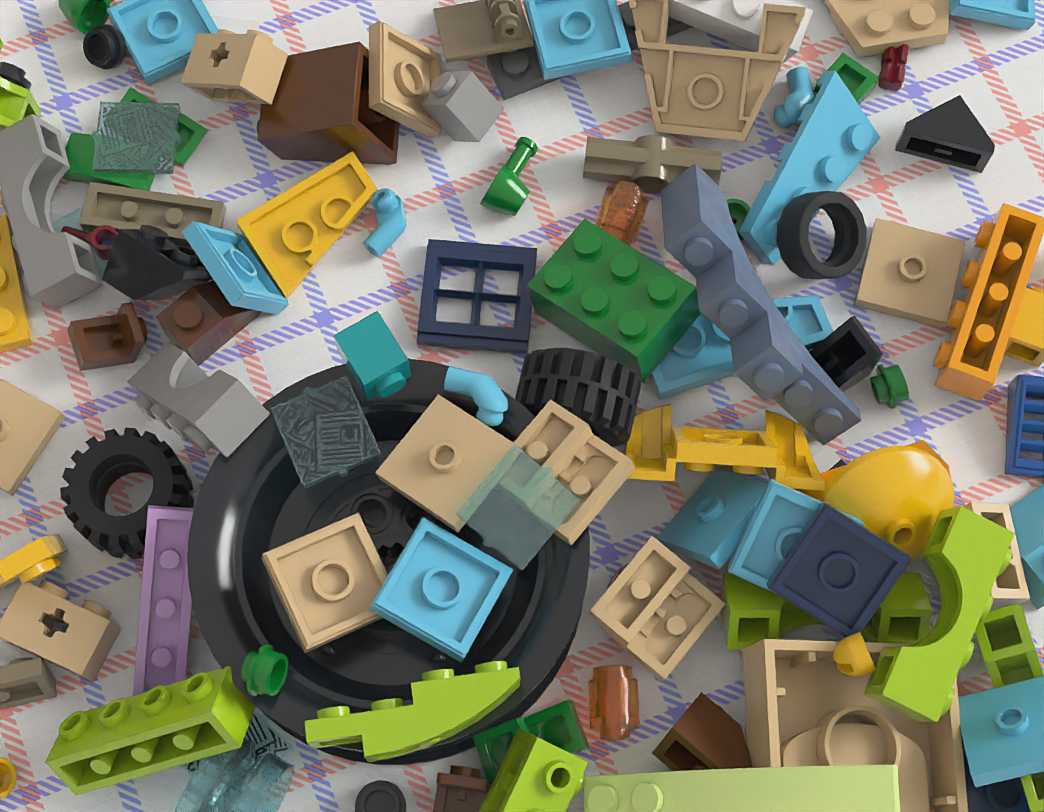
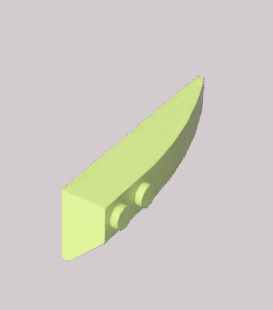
(748, 790)

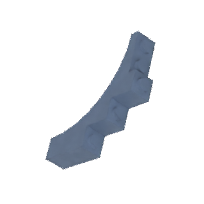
(734, 299)

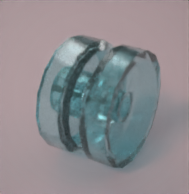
(236, 783)

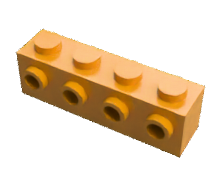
(991, 302)

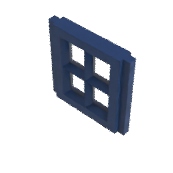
(473, 334)

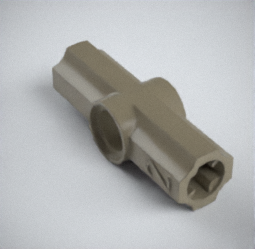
(647, 162)

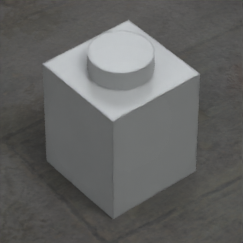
(462, 105)

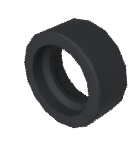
(848, 240)

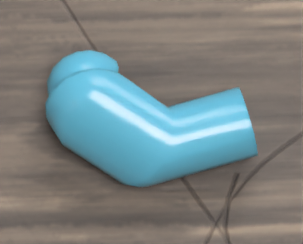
(801, 94)
(390, 222)
(483, 391)

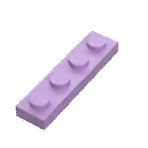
(164, 600)

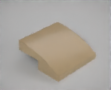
(578, 462)
(656, 609)

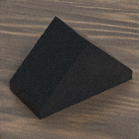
(948, 136)
(847, 354)

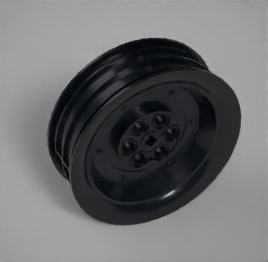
(259, 503)

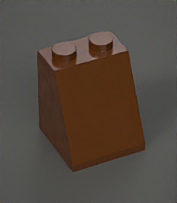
(325, 110)

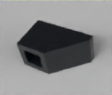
(151, 266)

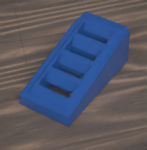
(1018, 389)

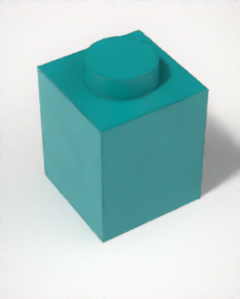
(373, 356)

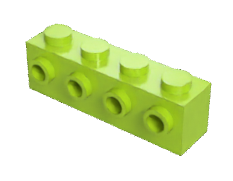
(151, 732)
(535, 777)

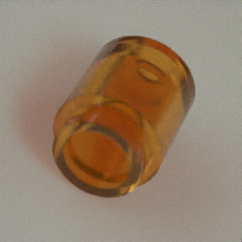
(622, 211)
(613, 702)

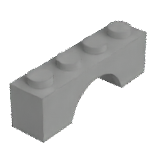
(53, 263)
(199, 408)

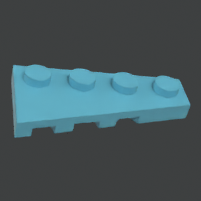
(820, 158)
(705, 351)

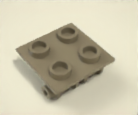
(482, 28)

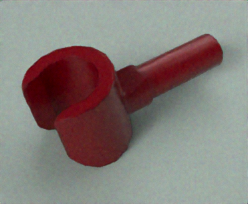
(95, 238)

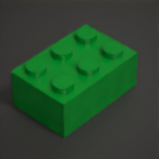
(614, 299)

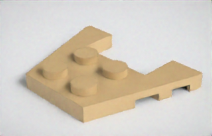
(879, 24)
(710, 88)

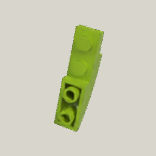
(439, 710)

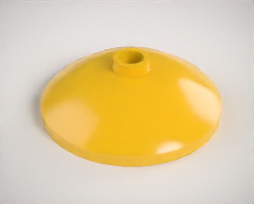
(894, 494)

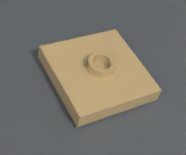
(402, 78)
(909, 273)
(24, 433)
(443, 460)
(327, 581)

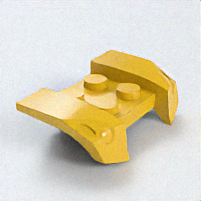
(779, 448)

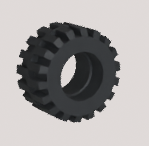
(586, 386)
(105, 464)

